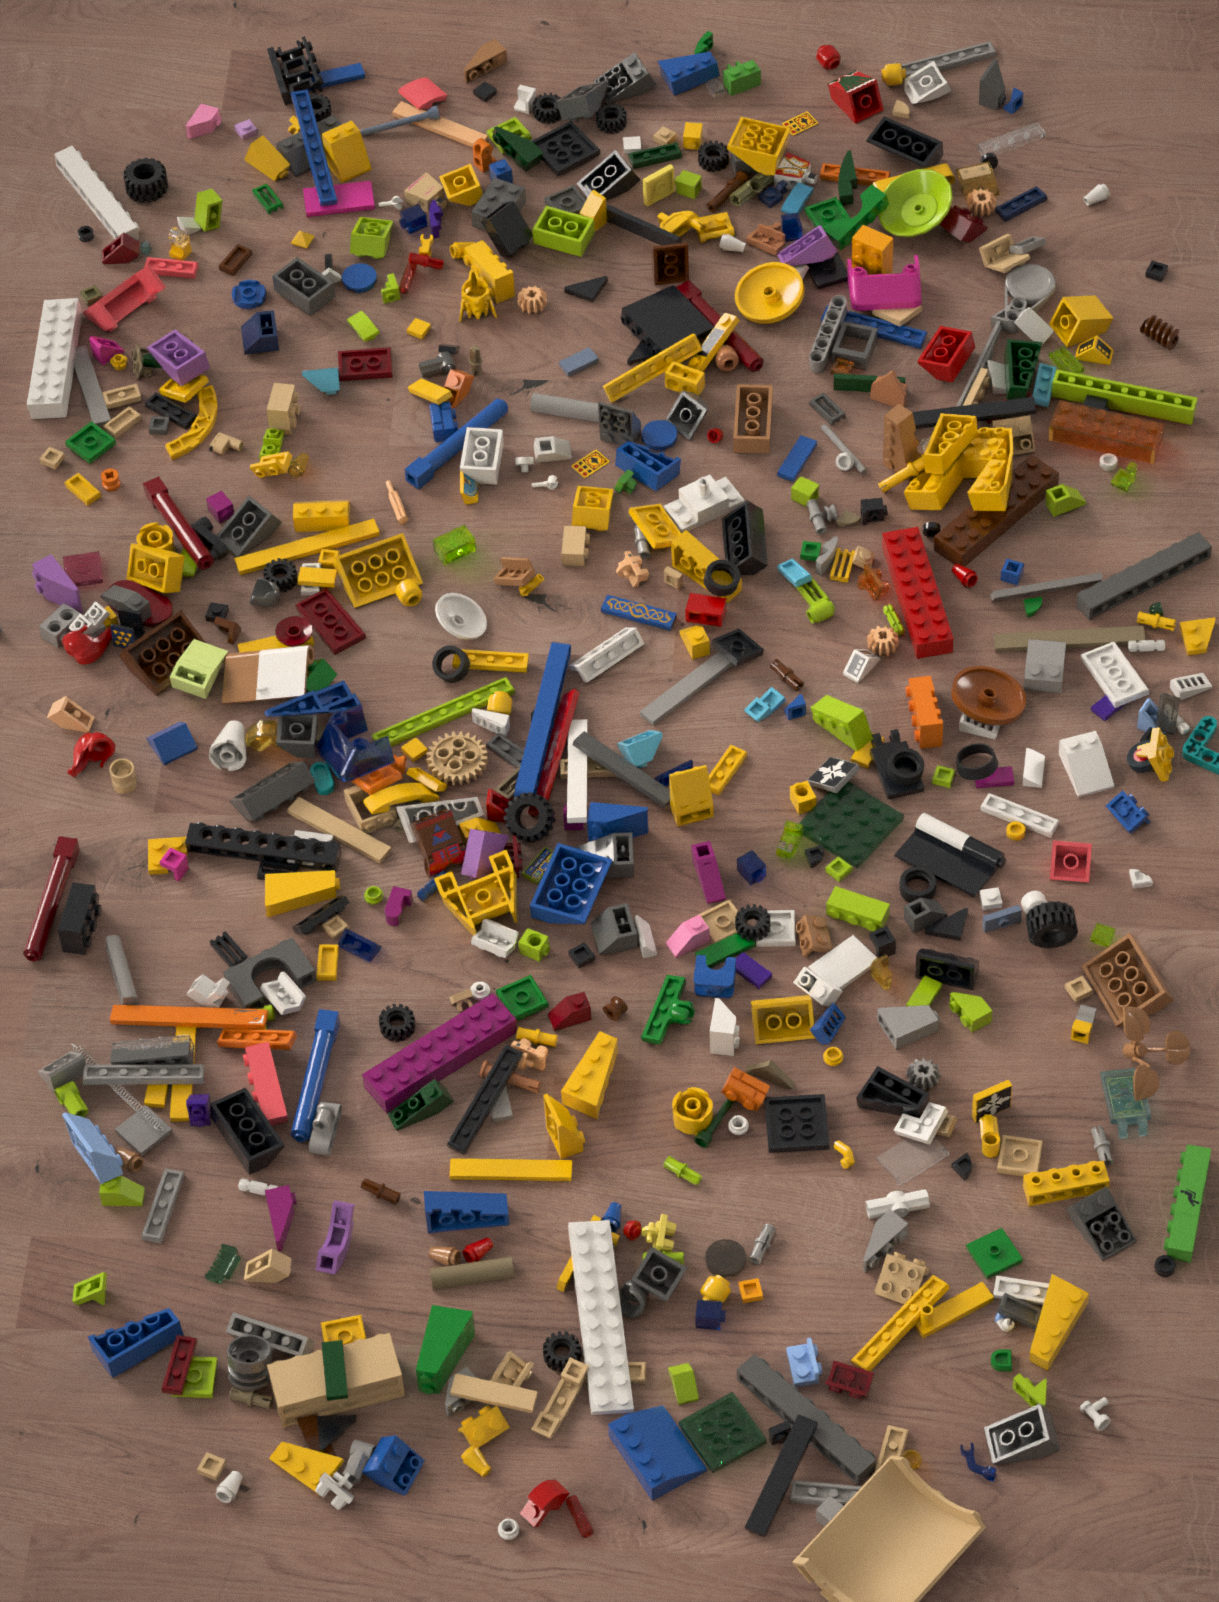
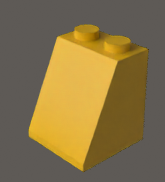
(346, 152)
(1080, 319)

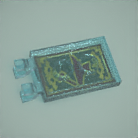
(1121, 1103)

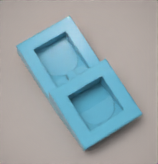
(766, 705)

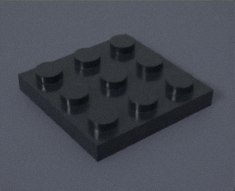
(566, 148)
(796, 1123)

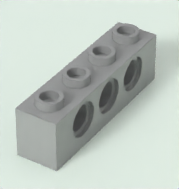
(279, 1339)

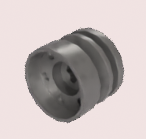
(248, 1362)

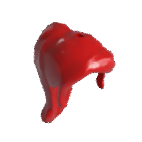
(84, 647)
(91, 748)

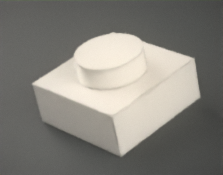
(990, 898)

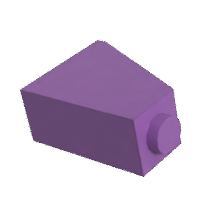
(479, 848)

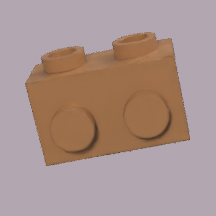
(515, 572)
(813, 935)

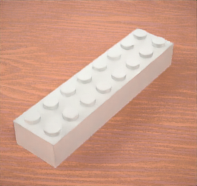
(54, 358)

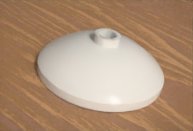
(461, 616)

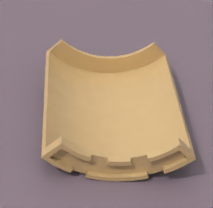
(889, 1540)

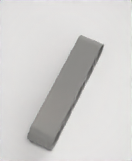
(828, 334)

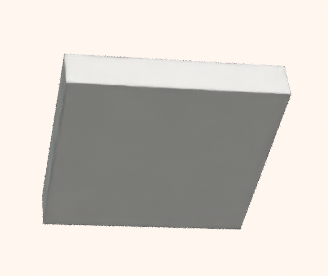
(140, 1134)

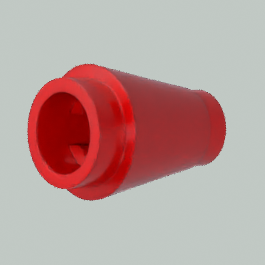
(965, 575)
(477, 1250)

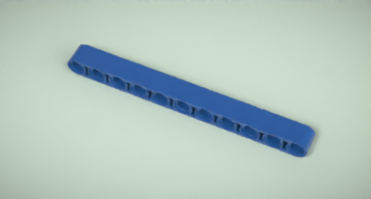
(543, 719)

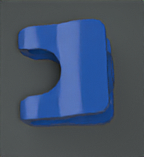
(714, 982)

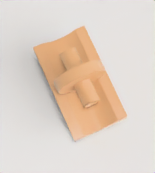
(631, 569)
(532, 1057)

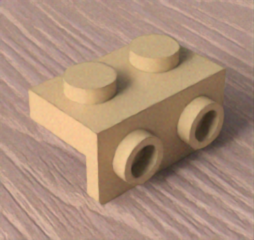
(512, 1371)

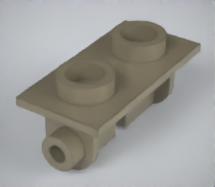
(136, 356)

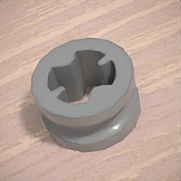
(830, 513)

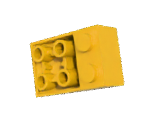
(691, 796)

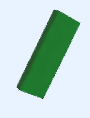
(725, 948)

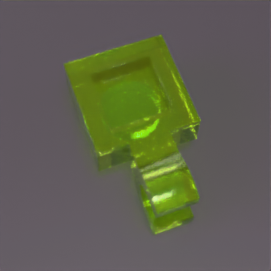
(1125, 478)

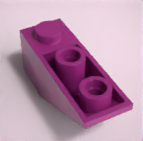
(708, 872)

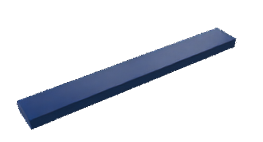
(314, 148)

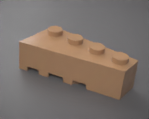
(899, 439)

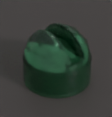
(1156, 608)

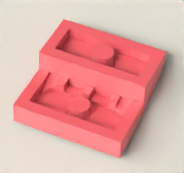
(422, 93)

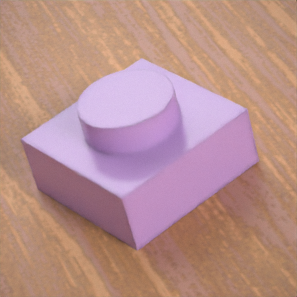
(246, 129)

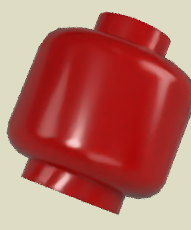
(828, 57)

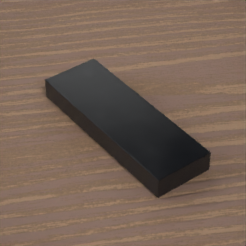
(168, 408)

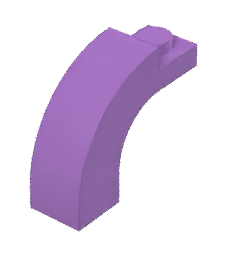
(339, 1235)

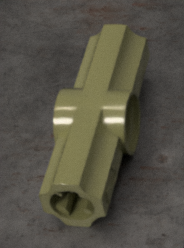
(750, 189)

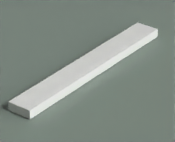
(576, 776)

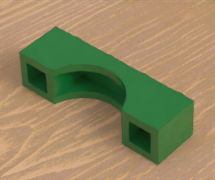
(842, 231)

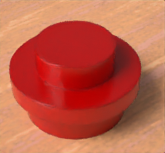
(632, 1230)

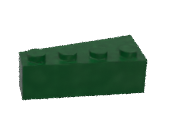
(1020, 365)

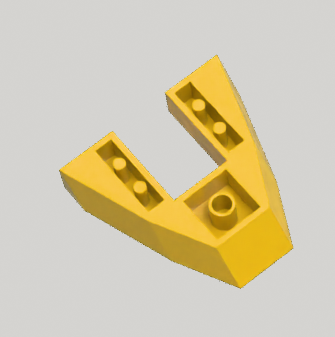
(985, 458)

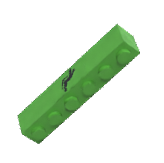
(1188, 1203)

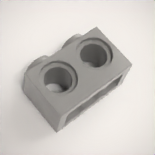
(58, 624)

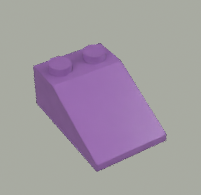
(809, 249)
(179, 357)
(55, 583)

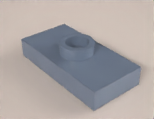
(1002, 918)

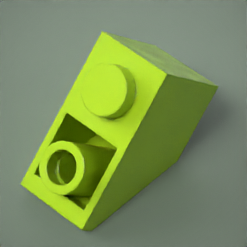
(1063, 499)
(971, 1009)

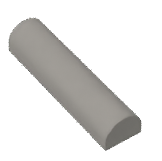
(564, 407)
(120, 970)

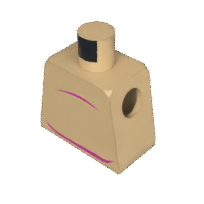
(424, 191)

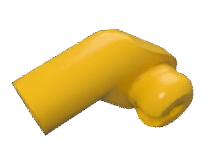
(532, 584)
(846, 1151)

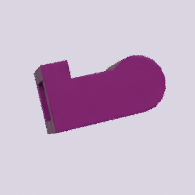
(396, 903)

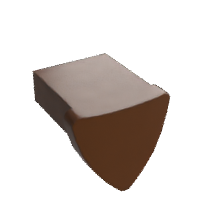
(228, 626)

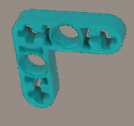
(1200, 750)

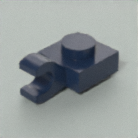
(773, 196)

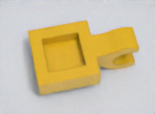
(426, 245)

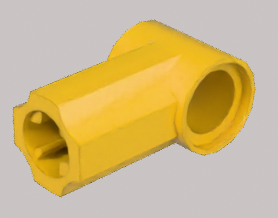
(989, 1136)

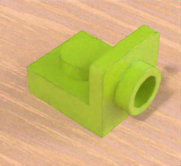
(391, 292)

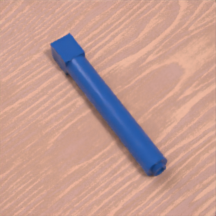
(422, 470)
(325, 1034)

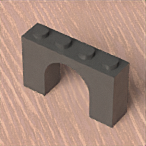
(283, 956)

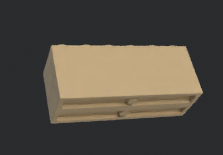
(370, 1374)

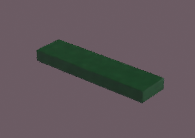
(854, 382)

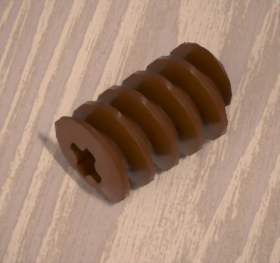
(1160, 332)

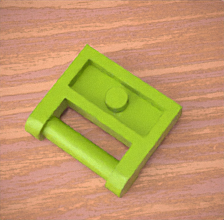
(512, 125)

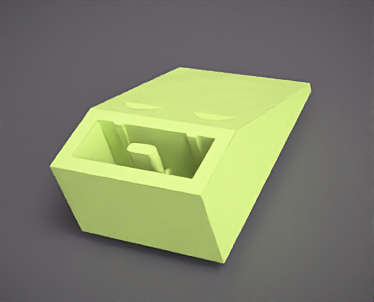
(198, 668)

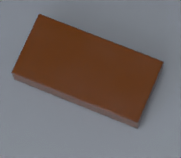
(235, 260)

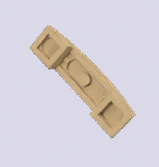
(562, 1399)

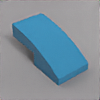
(796, 199)

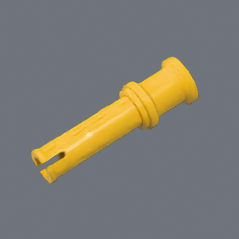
(912, 469)

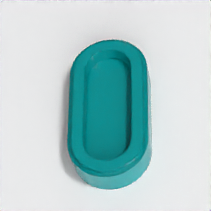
(323, 779)

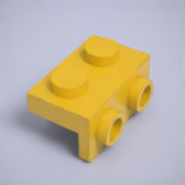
(272, 465)
(484, 1426)

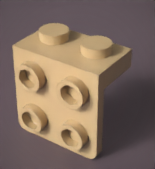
(997, 255)
(900, 1277)

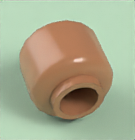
(726, 358)

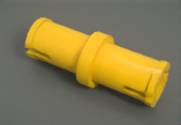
(1156, 621)
(537, 1036)

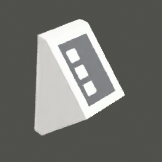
(860, 664)

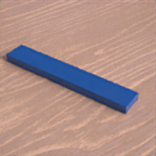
(887, 330)

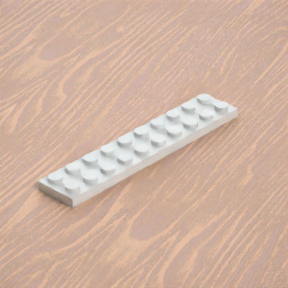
(600, 1317)

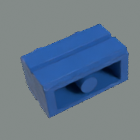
(442, 421)

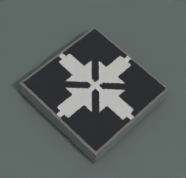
(833, 774)

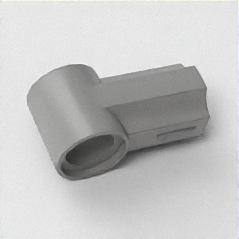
(359, 1455)

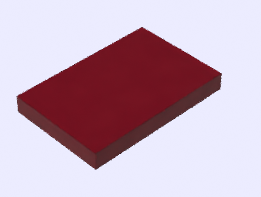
(365, 364)

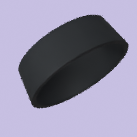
(979, 772)

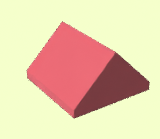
(1070, 861)

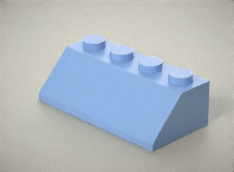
(93, 1148)

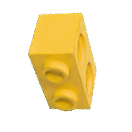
(681, 377)

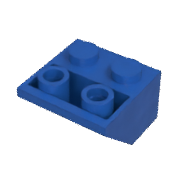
(393, 1465)

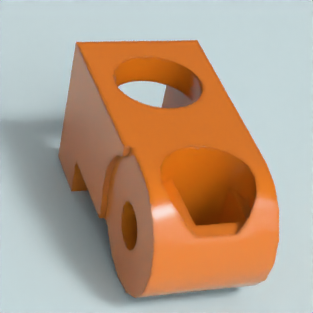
(482, 154)

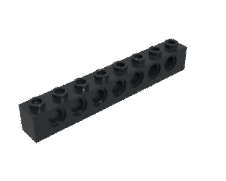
(252, 851)

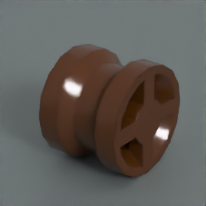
(615, 1008)

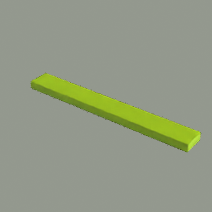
(443, 713)

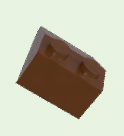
(670, 263)

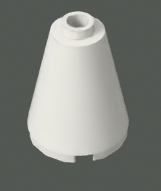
(229, 747)

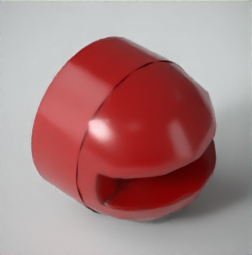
(713, 433)

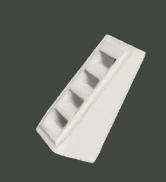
(1186, 692)
(492, 721)
(970, 728)

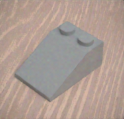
(1044, 666)

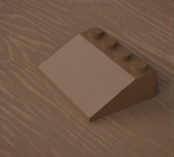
(1127, 978)

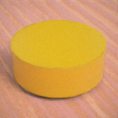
(1015, 831)

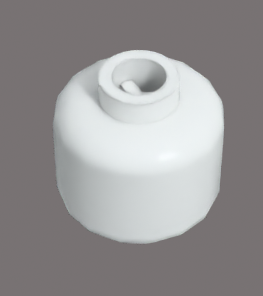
(1032, 899)

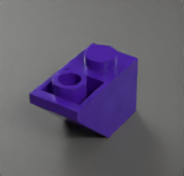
(199, 1109)

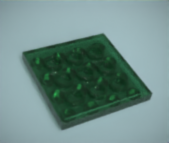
(850, 823)

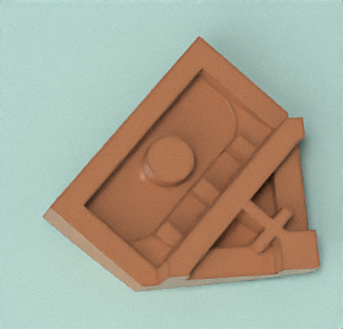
(767, 238)
(889, 390)

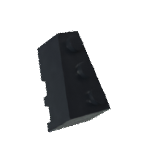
(892, 1095)

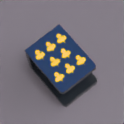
(130, 629)

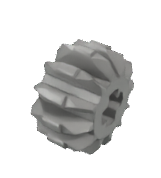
(923, 1074)

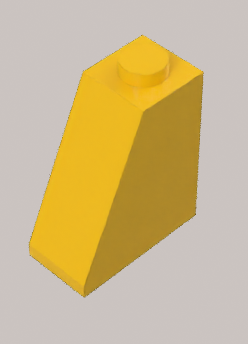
(267, 159)

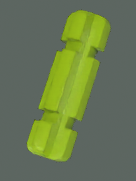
(893, 619)

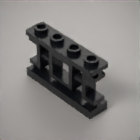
(290, 60)

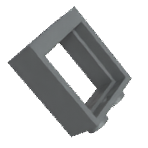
(859, 331)

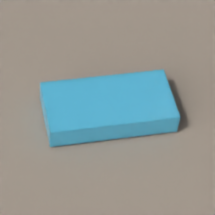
(794, 572)

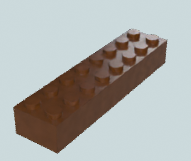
(977, 530)

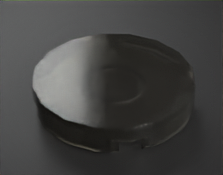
(725, 1258)

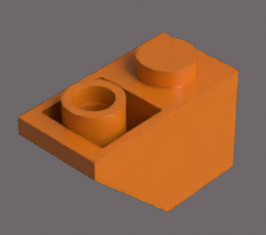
(459, 385)

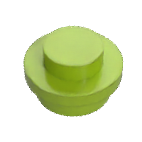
(373, 895)

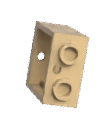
(356, 795)

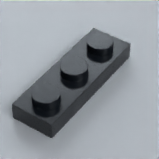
(321, 915)

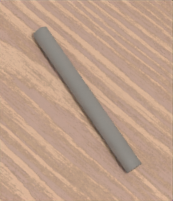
(843, 448)

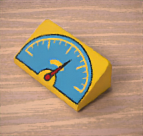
(468, 489)

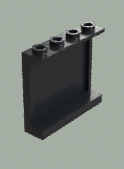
(664, 320)

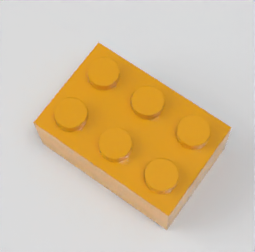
(872, 251)

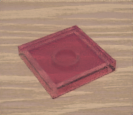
(84, 568)

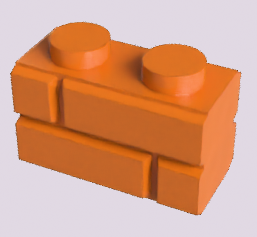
(745, 1089)

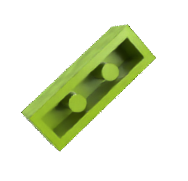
(857, 909)

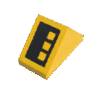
(1094, 351)

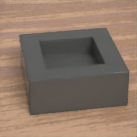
(159, 425)

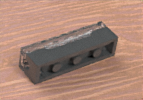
(154, 1051)

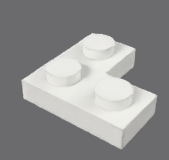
(923, 1128)

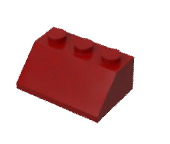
(947, 353)

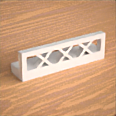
(607, 654)

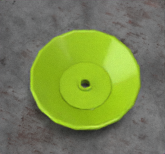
(916, 203)

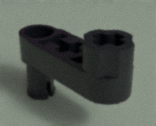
(213, 543)

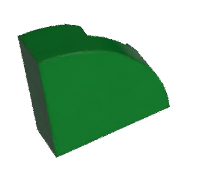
(1032, 605)

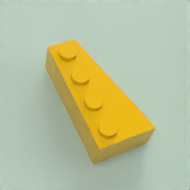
(491, 270)
(948, 441)
(692, 560)
(590, 1078)
(1057, 1319)

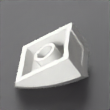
(926, 84)

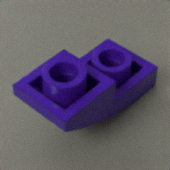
(435, 214)

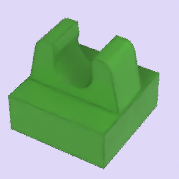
(626, 482)

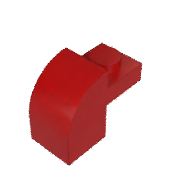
(543, 1498)

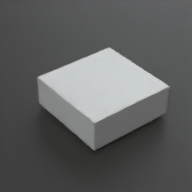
(631, 144)

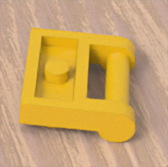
(717, 226)

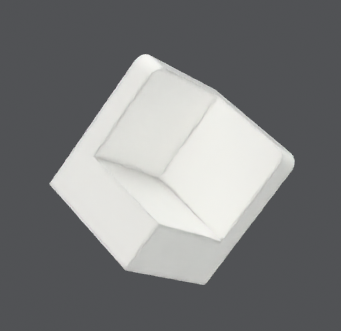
(525, 100)

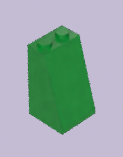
(443, 1345)

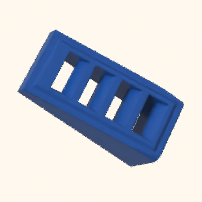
(817, 1029)

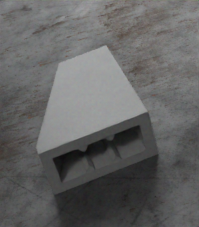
(907, 1023)

